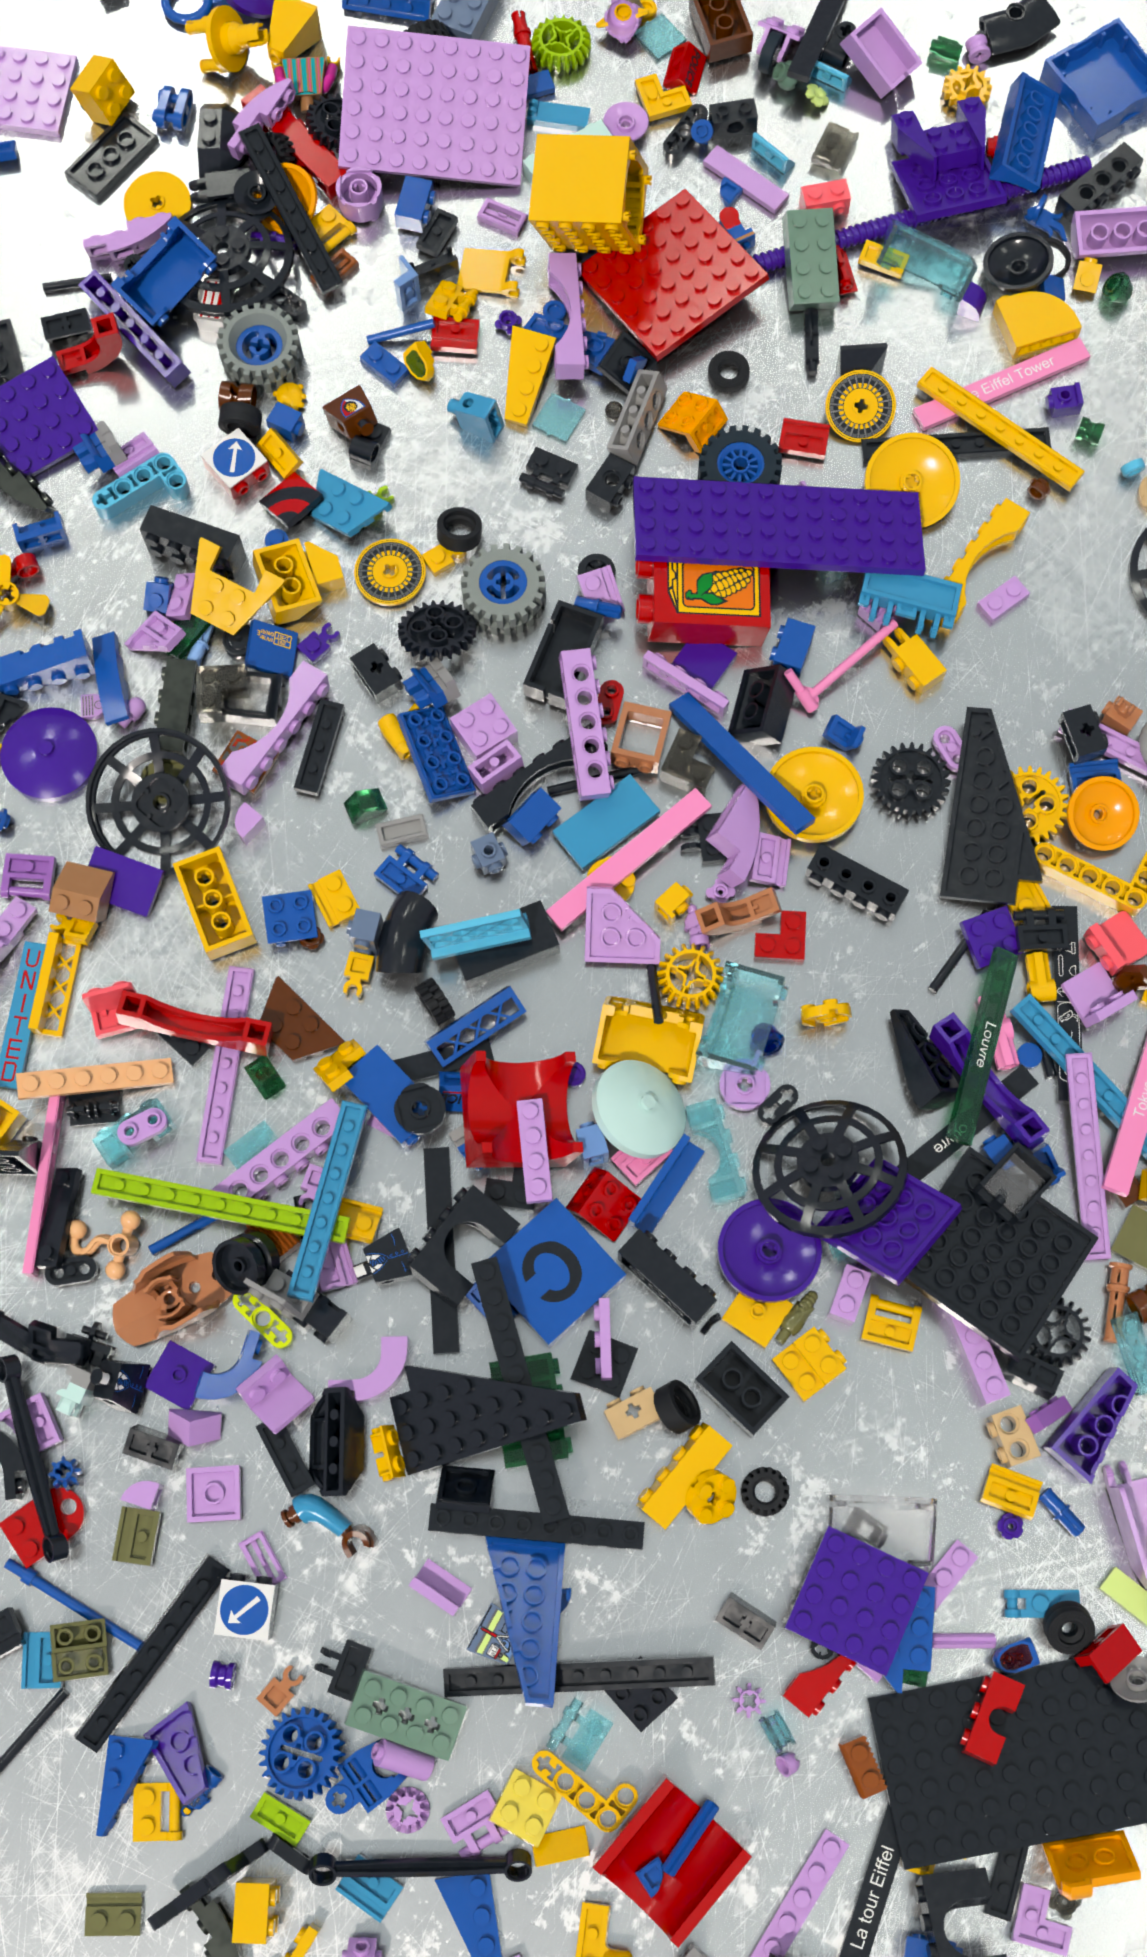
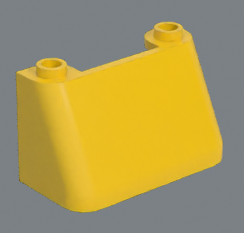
(630, 1034)

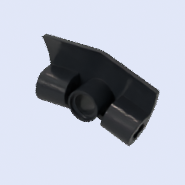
(1018, 25)

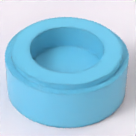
(1133, 468)

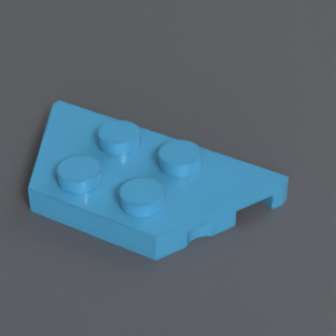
(346, 505)

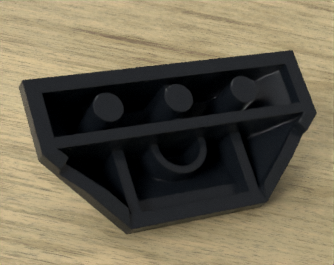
(214, 133)
(336, 1442)

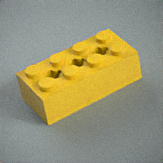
(200, 896)

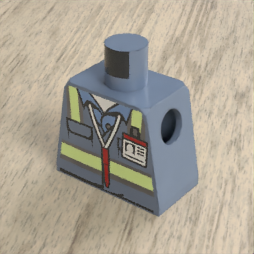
(492, 1637)

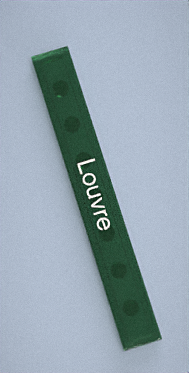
(982, 1046)

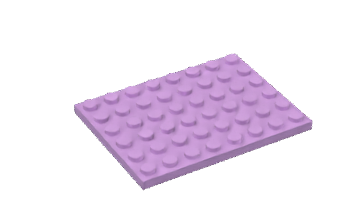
(434, 106)

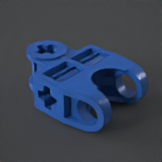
(354, 1787)

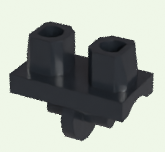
(100, 1350)

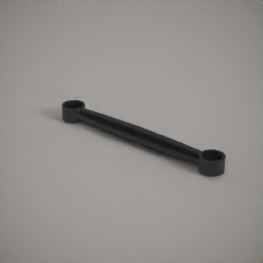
(54, 1542)
(420, 1867)

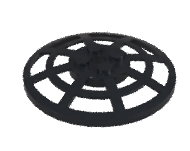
(237, 257)
(149, 789)
(832, 1177)

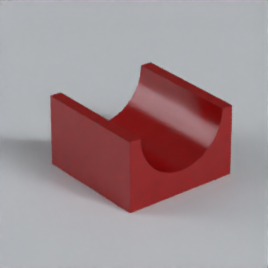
(654, 1832)

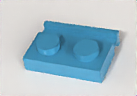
(37, 1662)
(370, 1893)

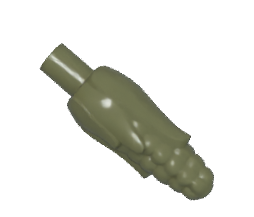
(797, 1316)

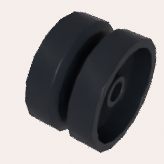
(242, 1257)

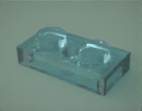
(250, 1144)

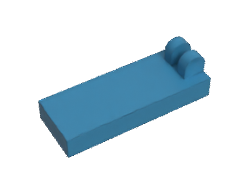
(557, 115)

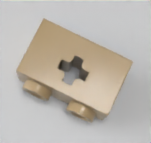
(625, 1426)

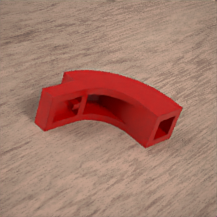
(97, 351)

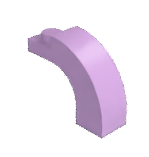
(385, 1376)

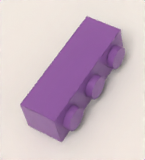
(1048, 1413)

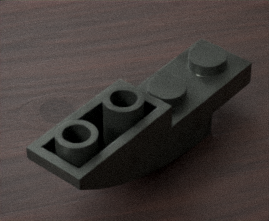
(23, 487)
(218, 1923)

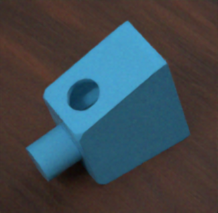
(478, 415)

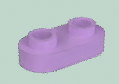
(949, 750)
(142, 1128)

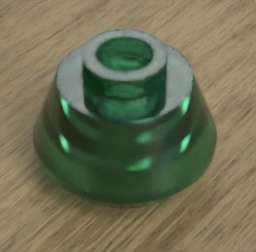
(1117, 288)

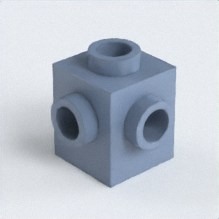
(488, 854)

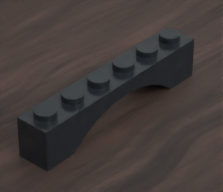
(497, 806)

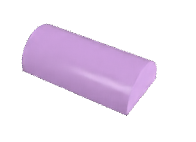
(1109, 232)

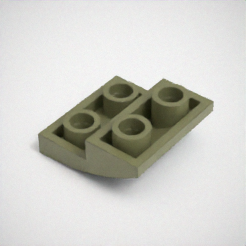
(78, 1650)

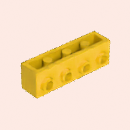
(669, 1491)

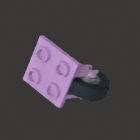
(772, 45)

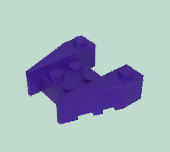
(943, 146)

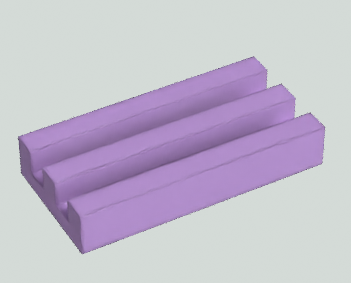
(499, 219)
(252, 1539)

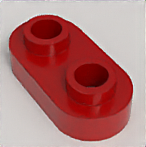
(611, 702)

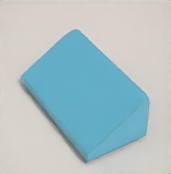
(832, 76)
(771, 153)

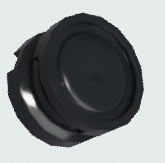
(236, 645)

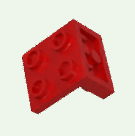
(604, 1203)

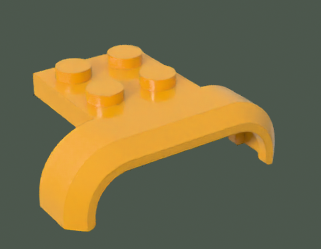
(1091, 1862)

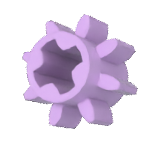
(756, 1700)

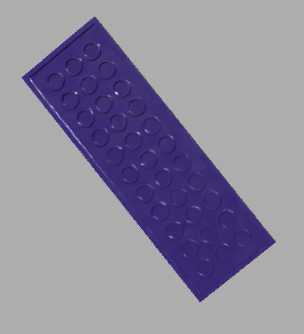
(777, 526)

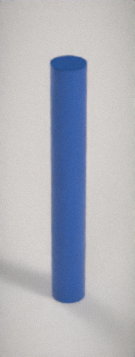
(401, 331)
(180, 1234)

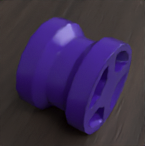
(222, 1675)

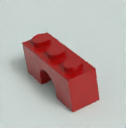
(980, 1739)

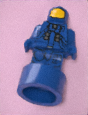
(214, 1778)

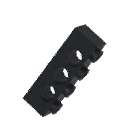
(1123, 160)

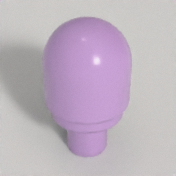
(136, 709)

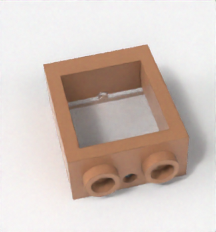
(640, 737)

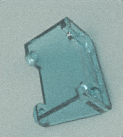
(742, 1020)

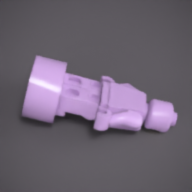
(693, 926)

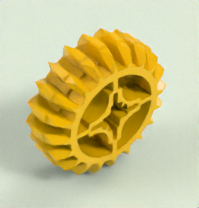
(700, 981)

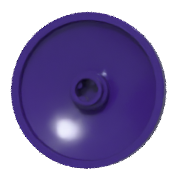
(49, 754)
(763, 1256)

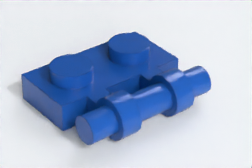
(399, 878)

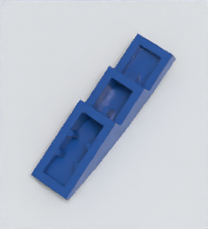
(110, 678)

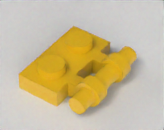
(445, 298)

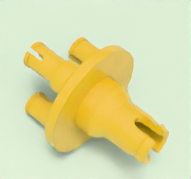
(226, 39)

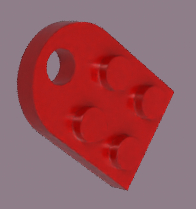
(25, 1530)

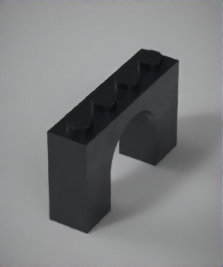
(430, 1262)
(945, 1892)

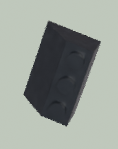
(762, 706)

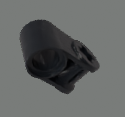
(833, 52)

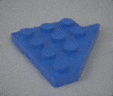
(916, 1643)

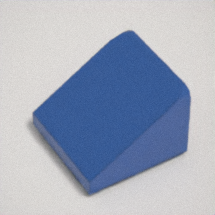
(1054, 286)

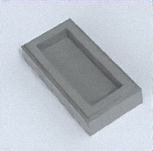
(402, 831)

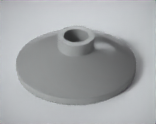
(1132, 1681)

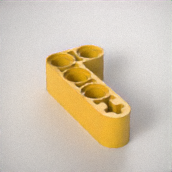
(579, 1786)

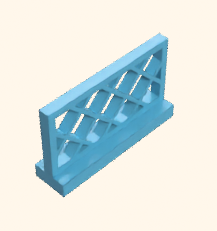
(477, 934)

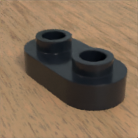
(72, 1271)

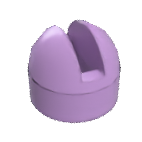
(787, 1764)

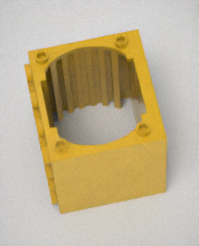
(589, 193)

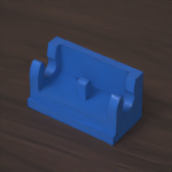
(40, 533)

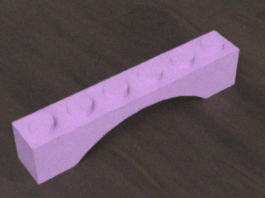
(569, 351)
(247, 764)

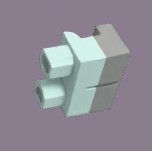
(77, 1393)

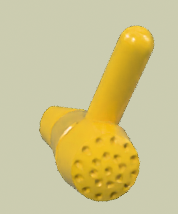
(393, 734)

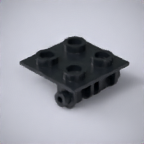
(94, 1108)
(642, 1705)

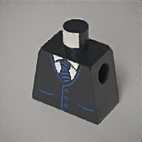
(385, 1260)
(120, 1384)

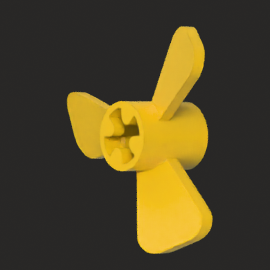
(34, 603)

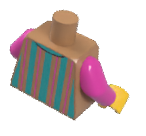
(310, 77)

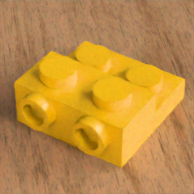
(810, 1363)

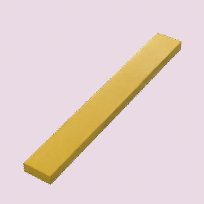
(1000, 429)

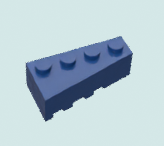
(47, 664)

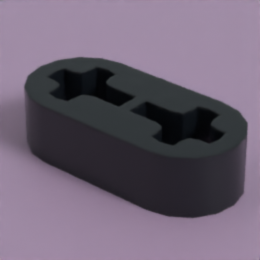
(782, 1109)
(289, 1853)

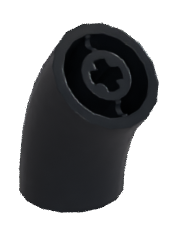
(400, 940)

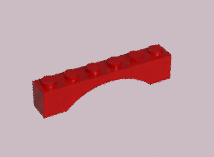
(233, 1033)
(811, 1686)

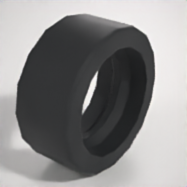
(455, 542)
(677, 1406)

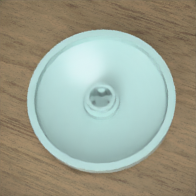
(638, 1109)

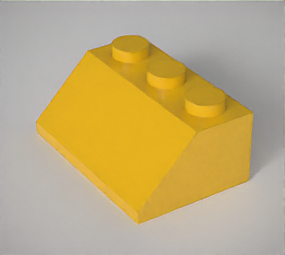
(299, 592)

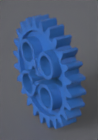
(293, 1780)

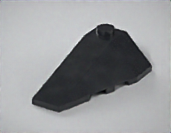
(926, 1072)

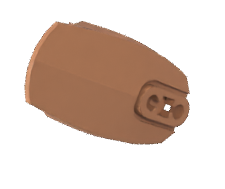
(164, 1297)

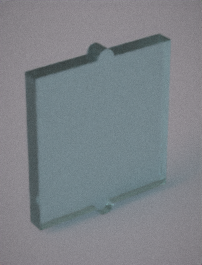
(659, 37)
(558, 418)

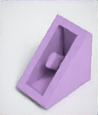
(194, 1426)

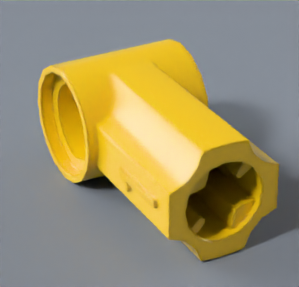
(1039, 977)

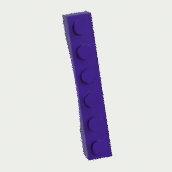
(1014, 1116)

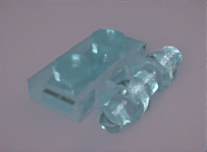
(587, 1738)

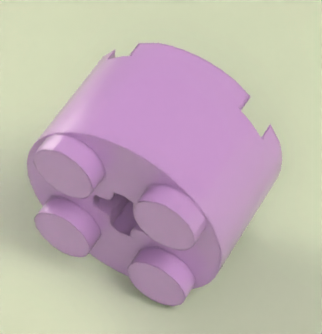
(360, 195)

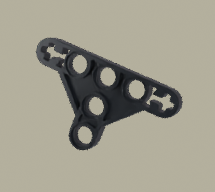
(207, 1884)

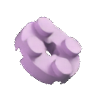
(744, 1100)

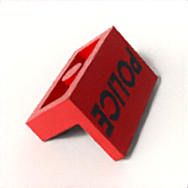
(685, 68)

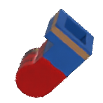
(730, 222)

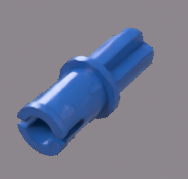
(597, 606)
(1061, 1512)

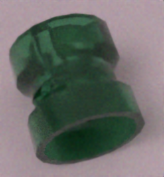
(1090, 431)

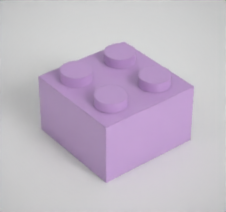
(483, 727)

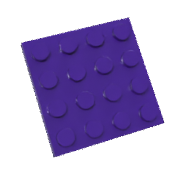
(952, 192)
(41, 418)
(901, 1236)
(856, 1600)

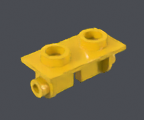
(386, 1440)

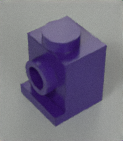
(1064, 400)

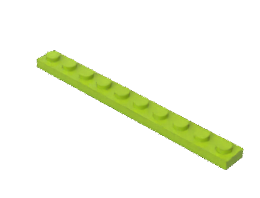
(209, 1203)

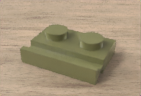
(136, 1536)
(114, 1914)

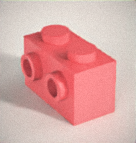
(826, 195)

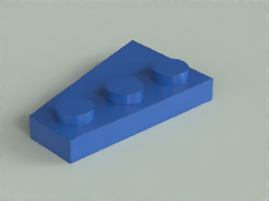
(473, 1911)

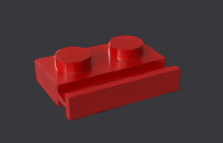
(455, 336)
(804, 438)

